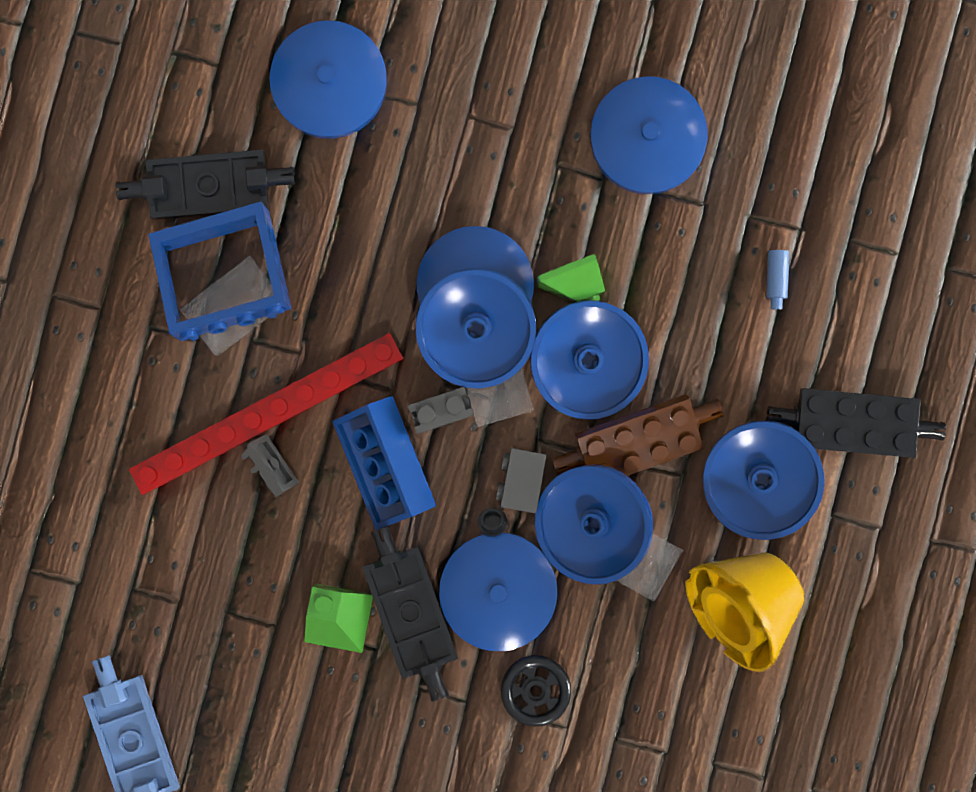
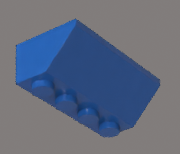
(384, 463)

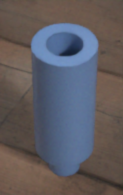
(777, 277)

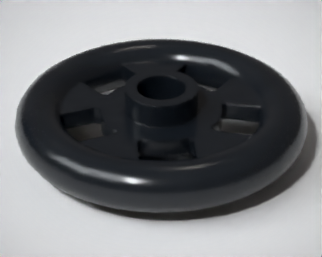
(527, 714)

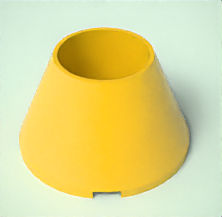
(746, 606)

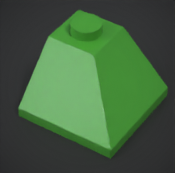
(574, 281)
(338, 617)

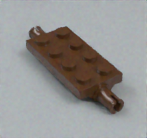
(642, 437)

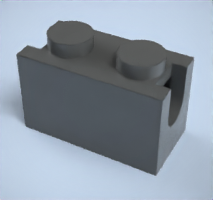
(441, 410)
(521, 480)

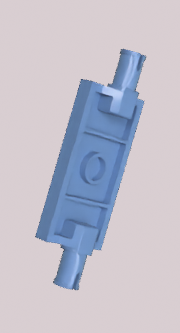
(129, 733)

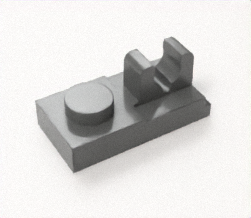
(271, 465)

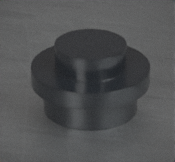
(492, 522)

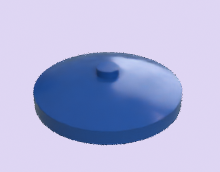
(328, 79)
(648, 135)
(474, 249)
(476, 328)
(589, 359)
(763, 480)
(594, 524)
(498, 592)

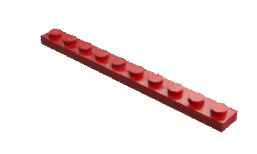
(266, 414)

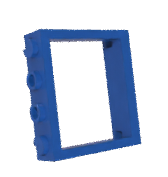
(206, 229)

